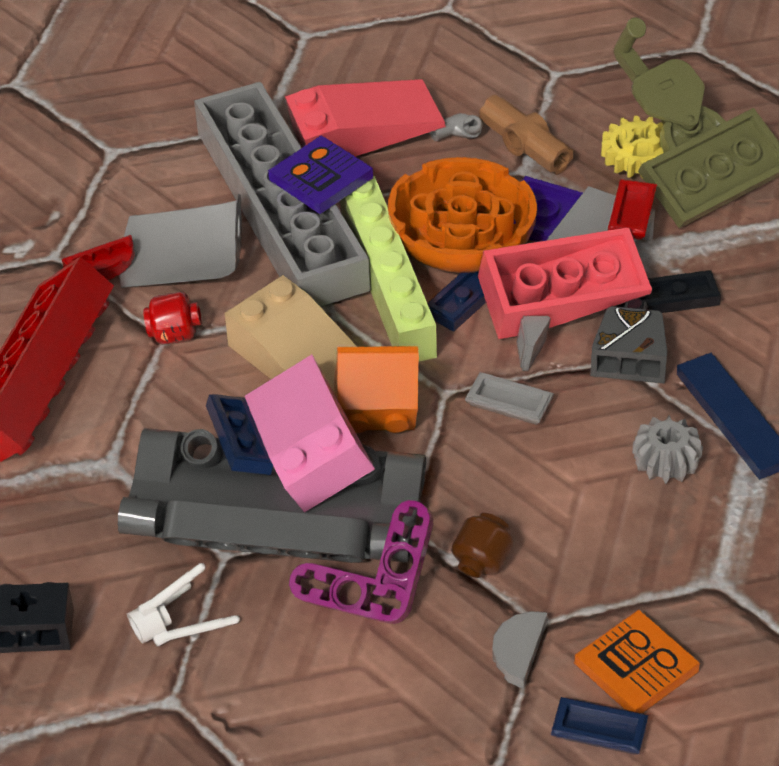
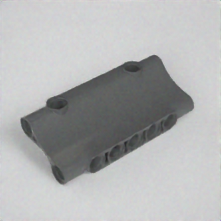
(230, 510)

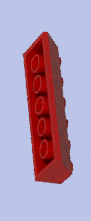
(46, 347)

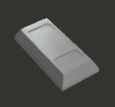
(509, 398)

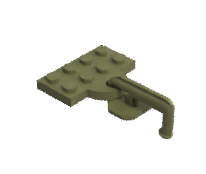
(704, 156)

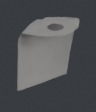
(184, 245)

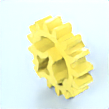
(631, 144)

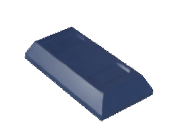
(599, 726)

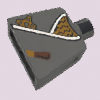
(630, 344)

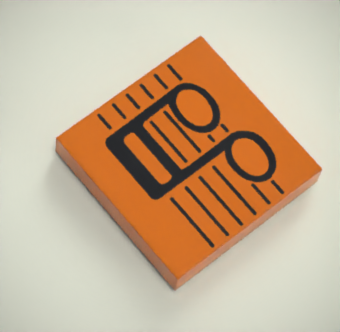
(637, 663)

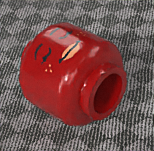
(172, 318)

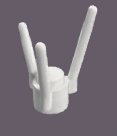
(151, 617)

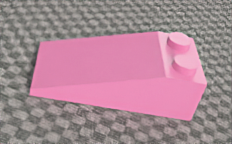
(307, 434)

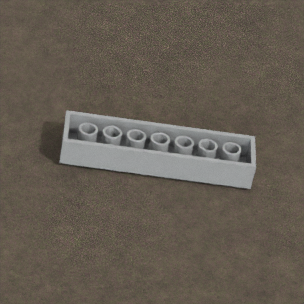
(306, 247)

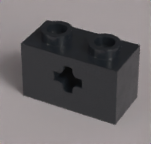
(35, 617)

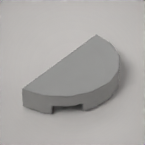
(517, 645)

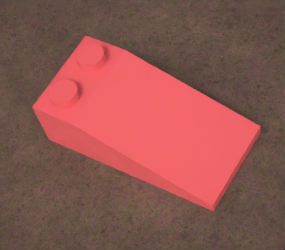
(364, 114)
(561, 278)

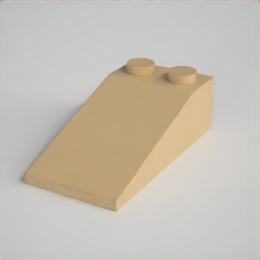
(282, 328)

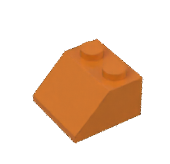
(378, 387)

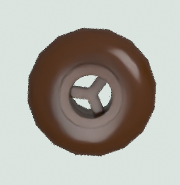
(482, 545)

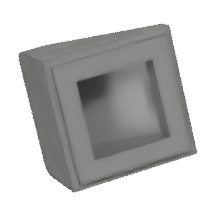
(531, 338)

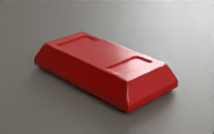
(633, 207)

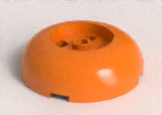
(459, 211)

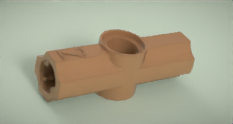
(526, 134)

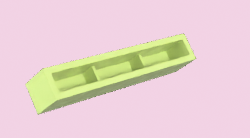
(390, 272)

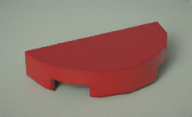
(108, 259)

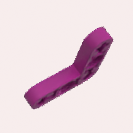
(386, 579)

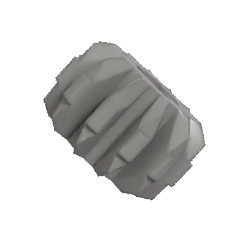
(667, 449)

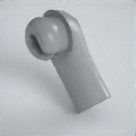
(459, 125)

